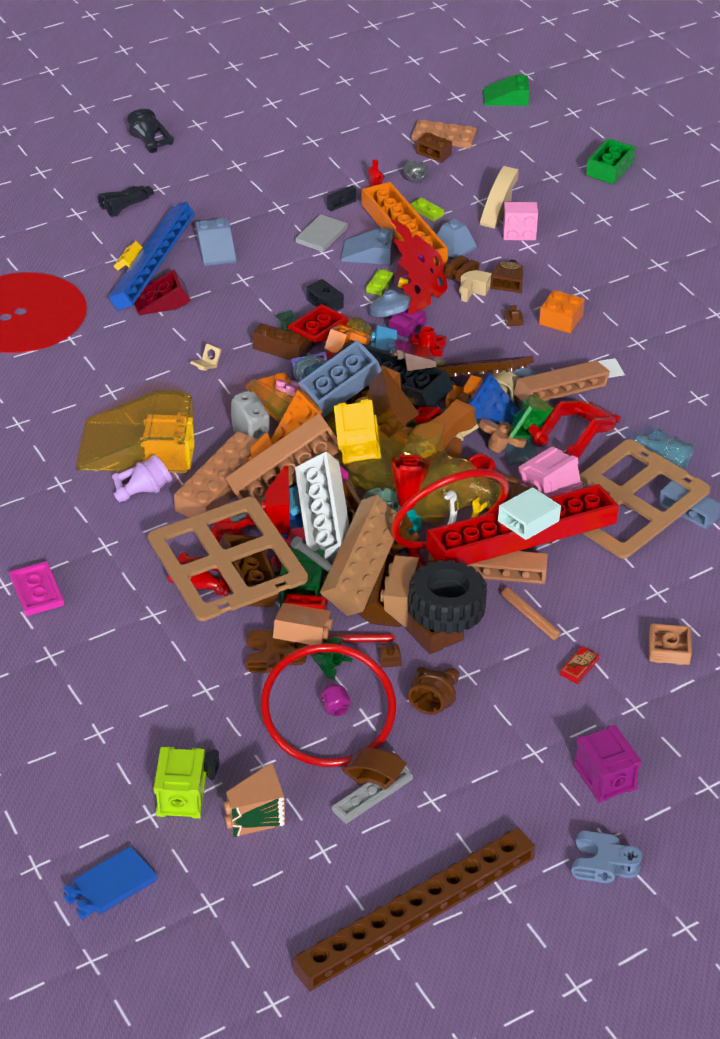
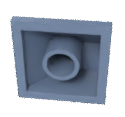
(456, 238)

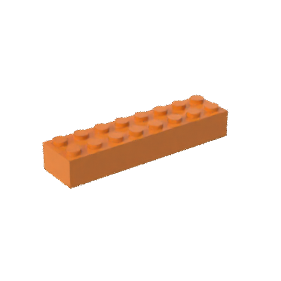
(387, 203)

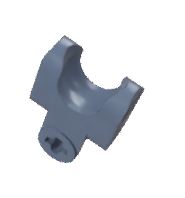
(608, 859)

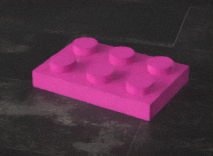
(36, 588)

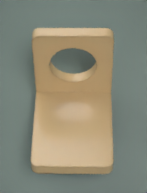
(207, 363)

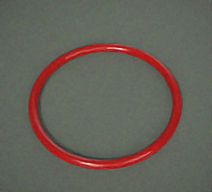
(438, 484)
(316, 761)

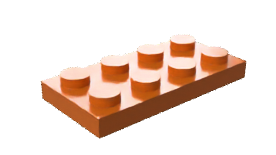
(299, 411)

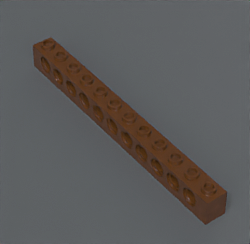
(432, 899)

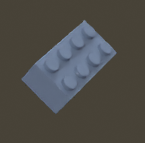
(341, 377)

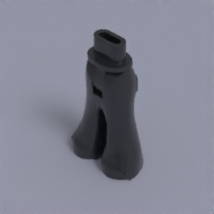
(119, 200)

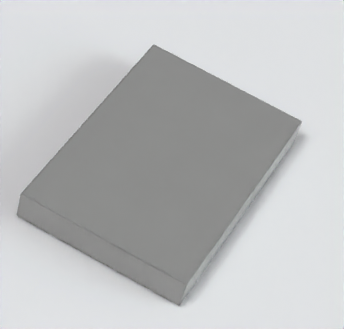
(321, 233)

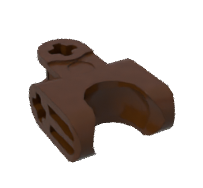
(272, 651)

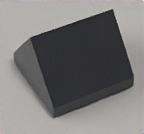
(211, 764)

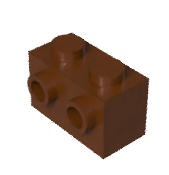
(434, 147)

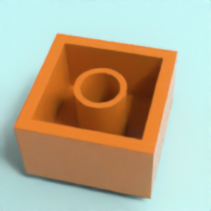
(561, 311)

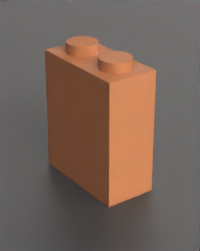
(302, 624)

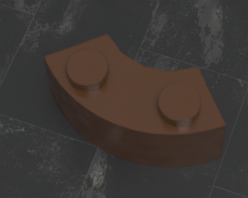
(374, 767)

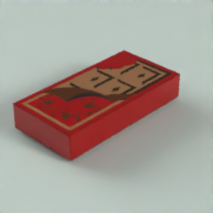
(579, 665)

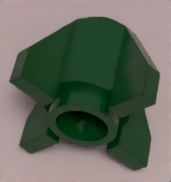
(329, 660)

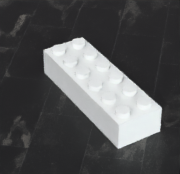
(322, 504)

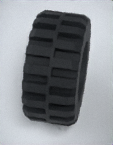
(447, 580)

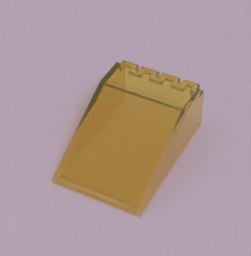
(136, 432)

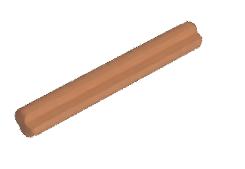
(530, 613)

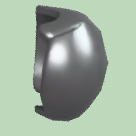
(415, 171)

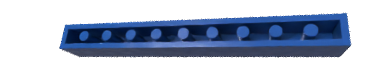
(151, 256)

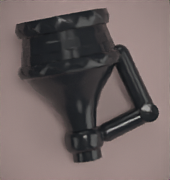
(145, 127)

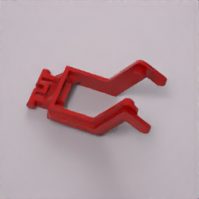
(600, 421)

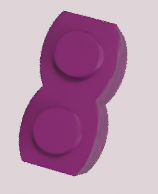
(406, 323)

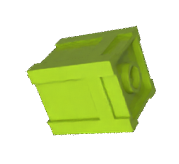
(180, 782)

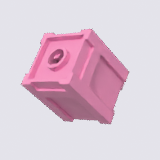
(552, 472)

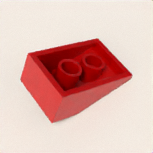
(318, 323)
(277, 502)

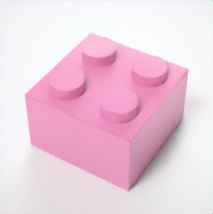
(520, 220)

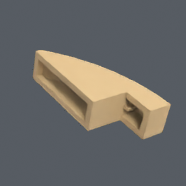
(499, 194)

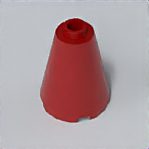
(408, 476)

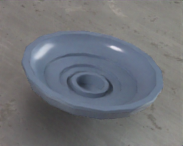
(390, 303)

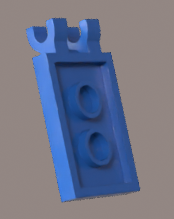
(109, 883)

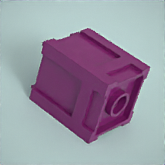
(607, 763)

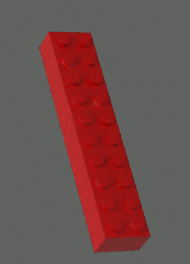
(487, 538)

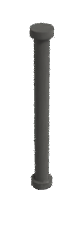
(298, 544)

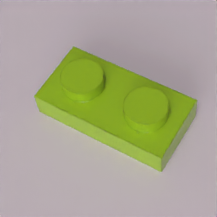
(427, 209)
(380, 282)

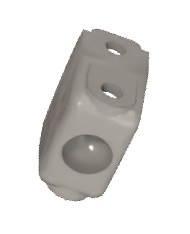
(244, 418)

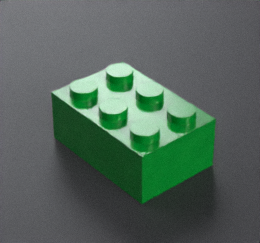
(610, 161)

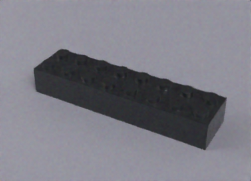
(421, 386)

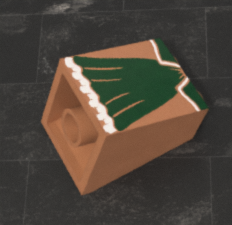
(255, 803)

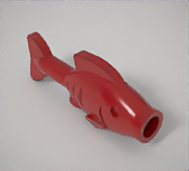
(231, 528)

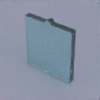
(520, 455)

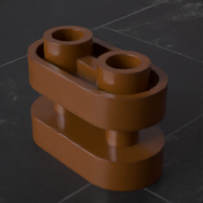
(459, 266)

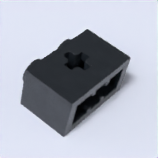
(324, 293)

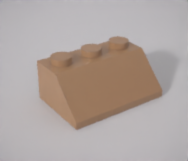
(397, 587)

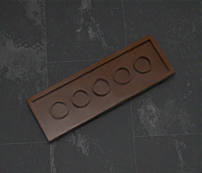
(485, 366)

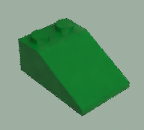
(508, 92)
(533, 412)

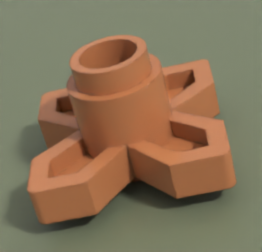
(500, 435)

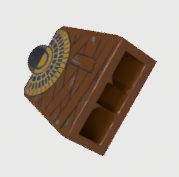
(507, 276)

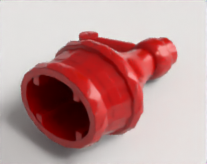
(204, 580)

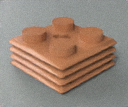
(670, 644)

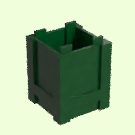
(315, 573)

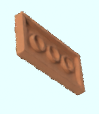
(459, 135)

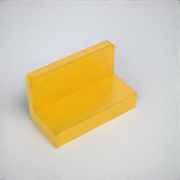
(128, 255)

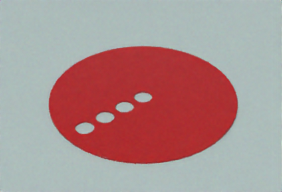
(52, 314)

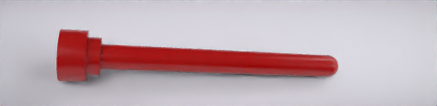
(363, 638)

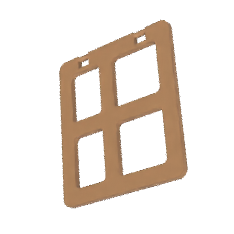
(625, 495)
(222, 559)

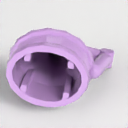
(146, 477)

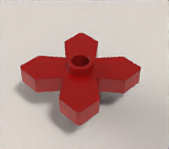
(428, 338)

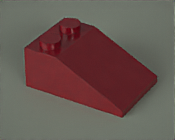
(163, 295)

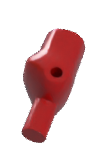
(375, 175)

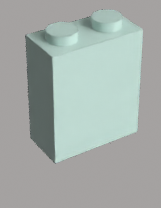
(529, 513)

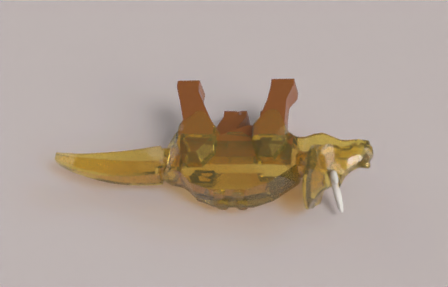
(429, 440)

